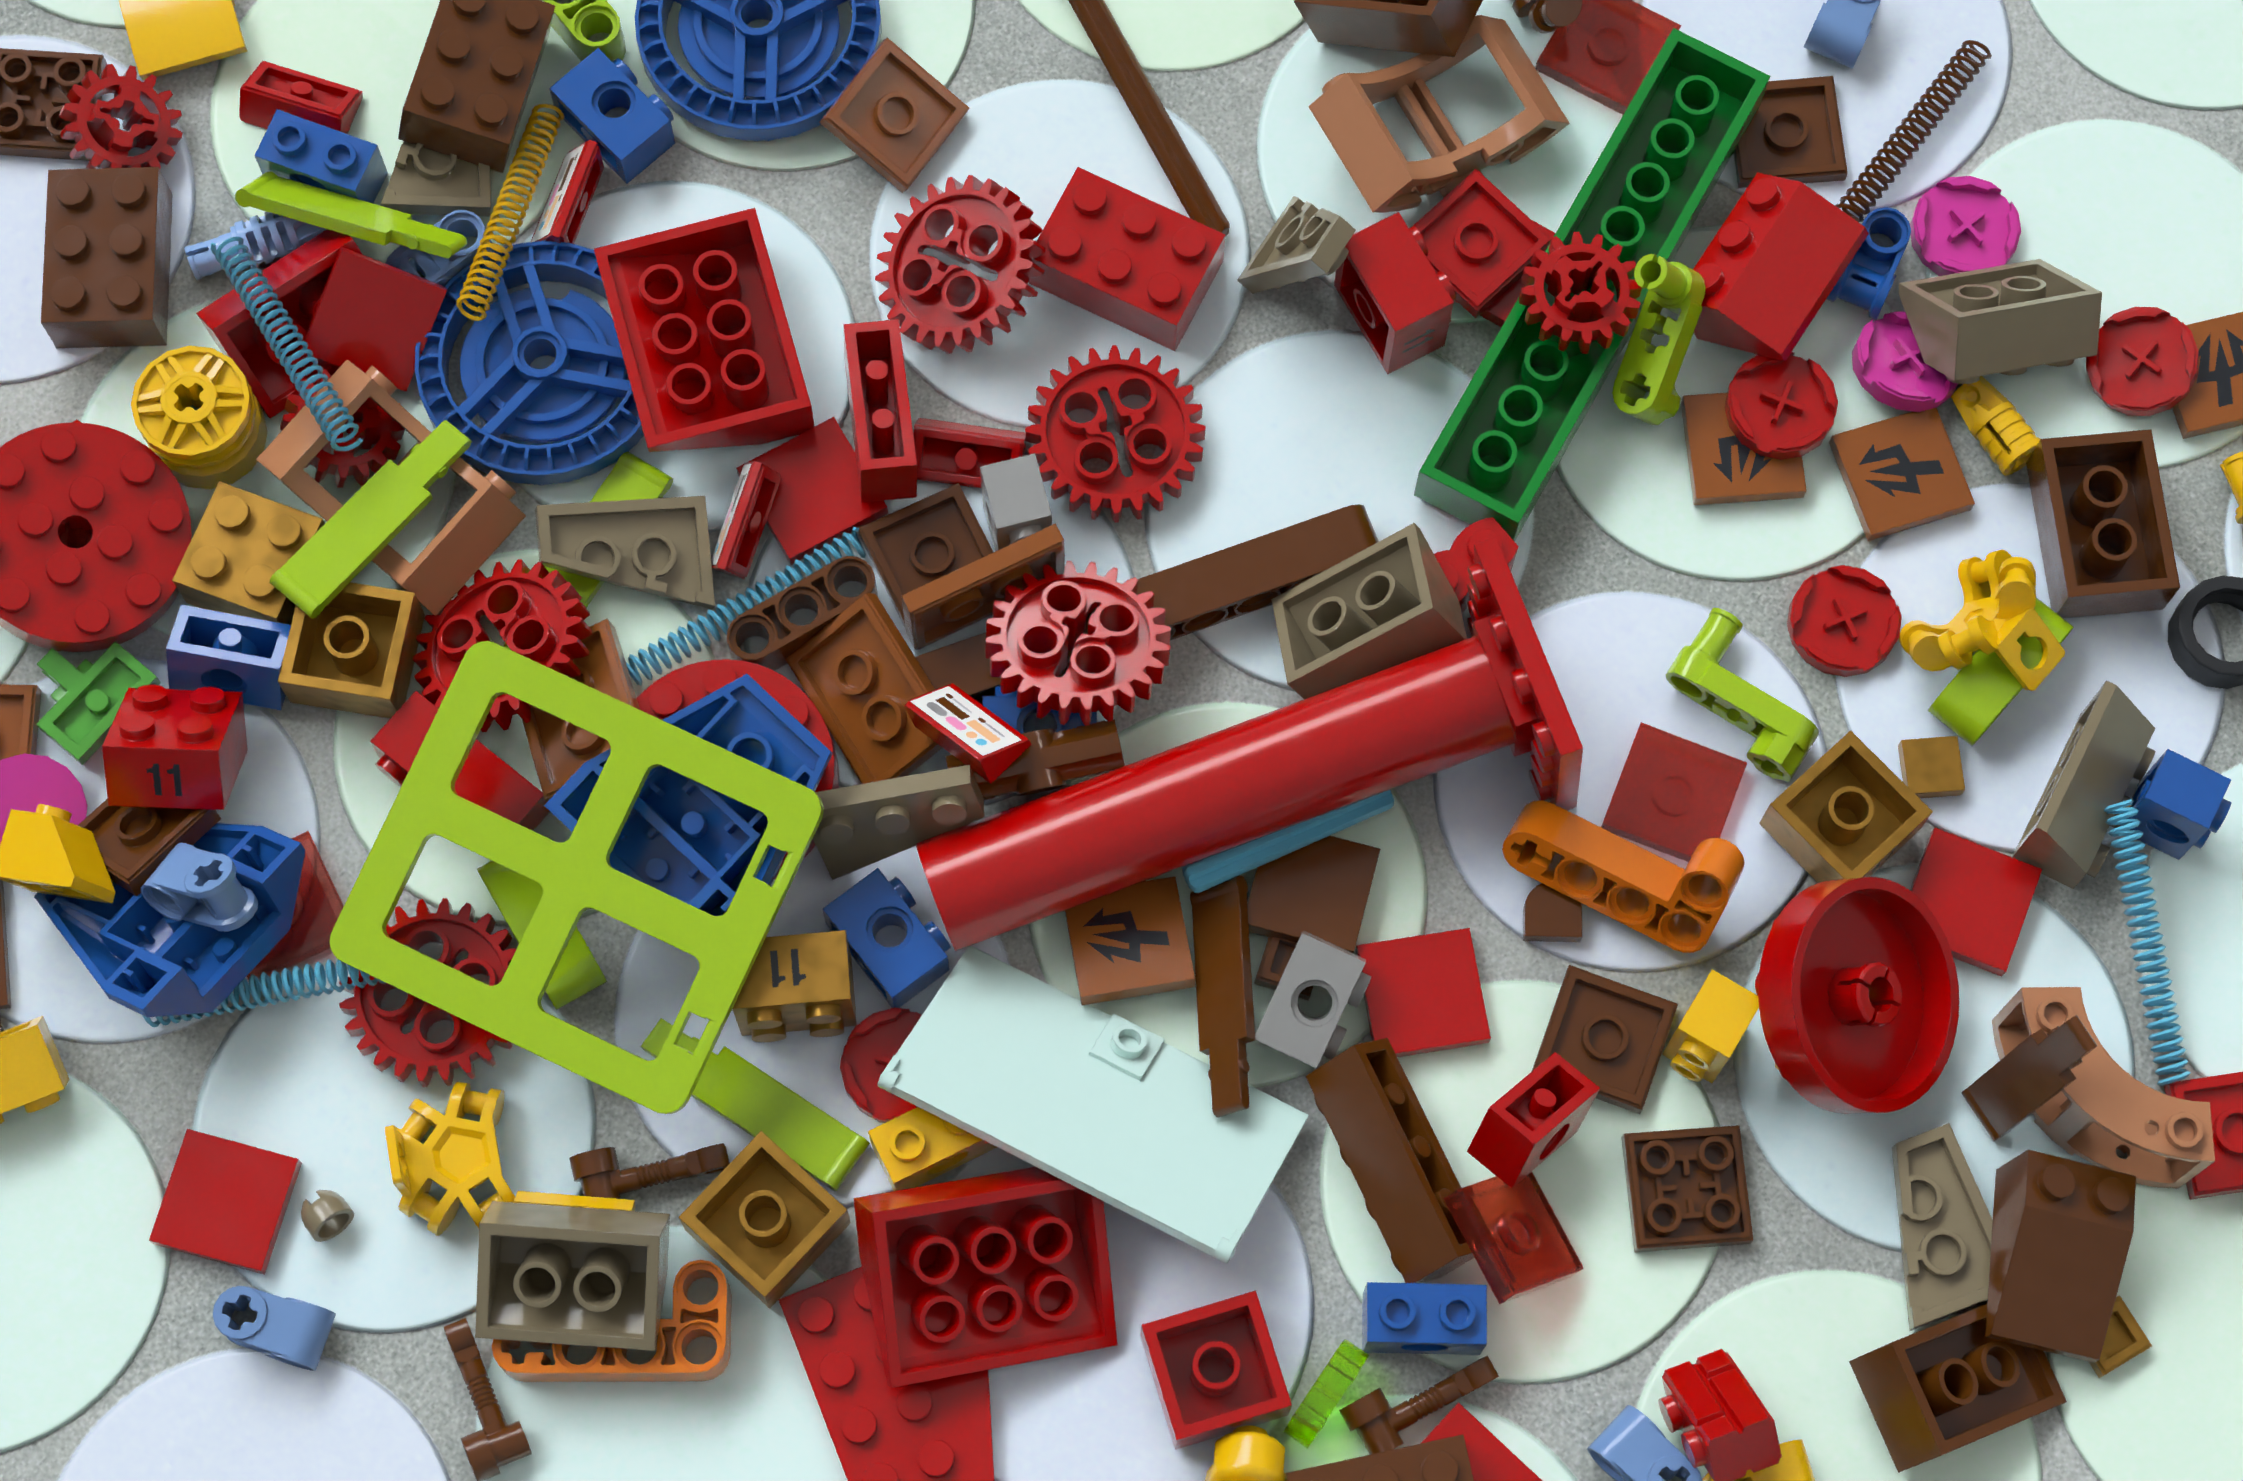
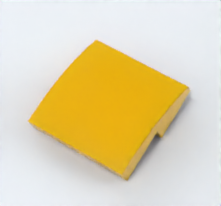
(180, 33)

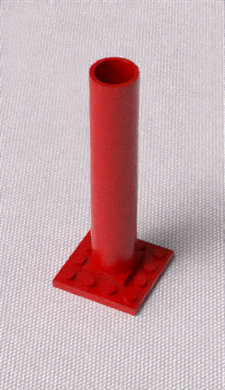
(1268, 773)

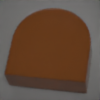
(1551, 916)

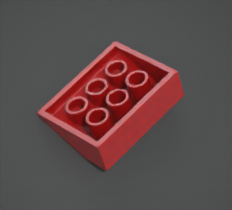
(705, 336)
(985, 1274)

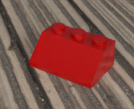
(1773, 266)
(299, 286)

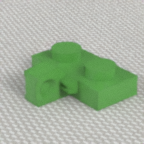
(89, 697)

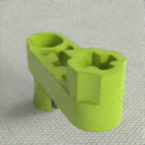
(1652, 367)
(1780, 731)

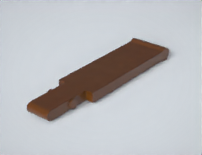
(1224, 990)
(2028, 1077)

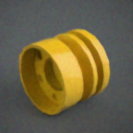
(205, 443)

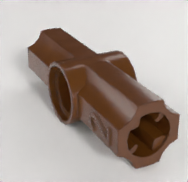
(1055, 759)

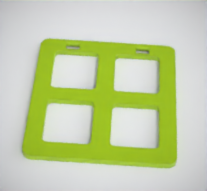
(574, 876)

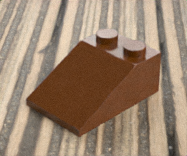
(2057, 1253)
(1952, 1387)

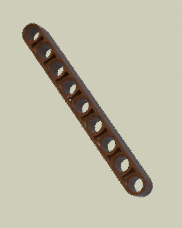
(1199, 590)

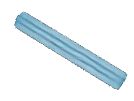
(1243, 858)

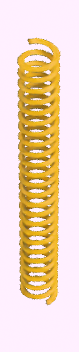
(501, 201)

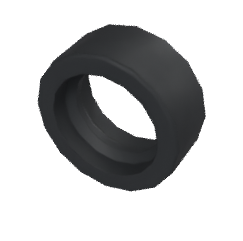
(2182, 641)

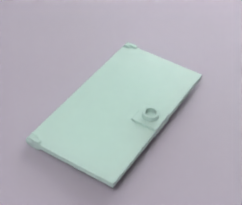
(1092, 1102)

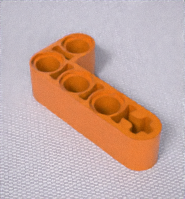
(1624, 879)
(674, 1336)

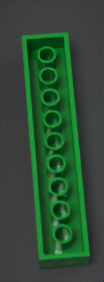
(1638, 195)

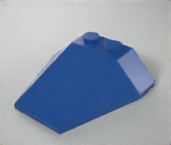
(687, 834)
(179, 965)

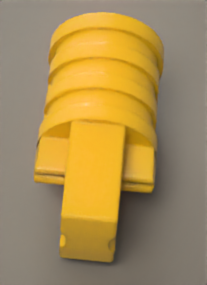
(1996, 425)

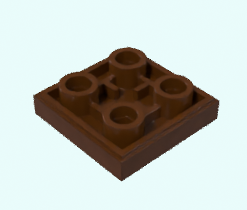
(32, 96)
(1687, 1188)

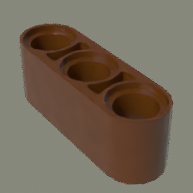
(813, 592)

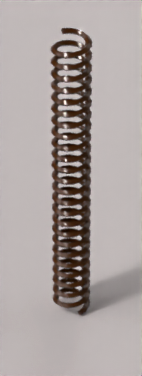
(1913, 128)

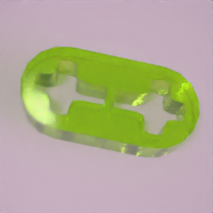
(1326, 1393)

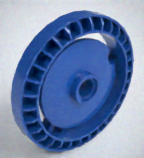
(755, 65)
(526, 400)

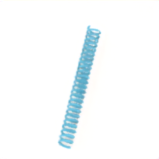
(221, 258)
(729, 613)
(2148, 943)
(286, 979)

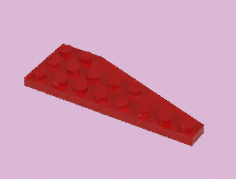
(880, 1431)

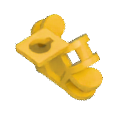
(1988, 621)
(455, 1156)

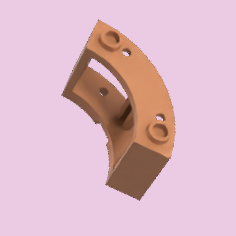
(1373, 156)
(462, 542)
(2107, 1107)

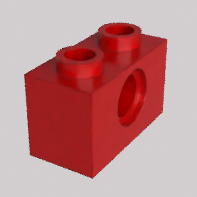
(1533, 1119)

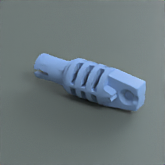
(264, 236)

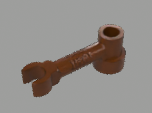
(602, 1177)
(1380, 1423)
(497, 1442)

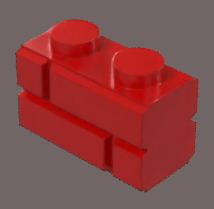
(1719, 1417)

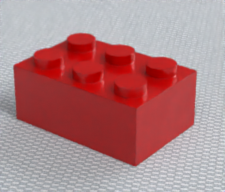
(1127, 258)

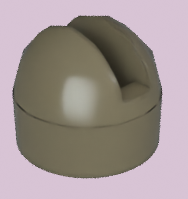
(326, 1215)

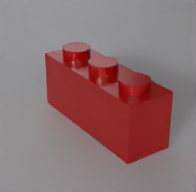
(880, 410)
(483, 778)

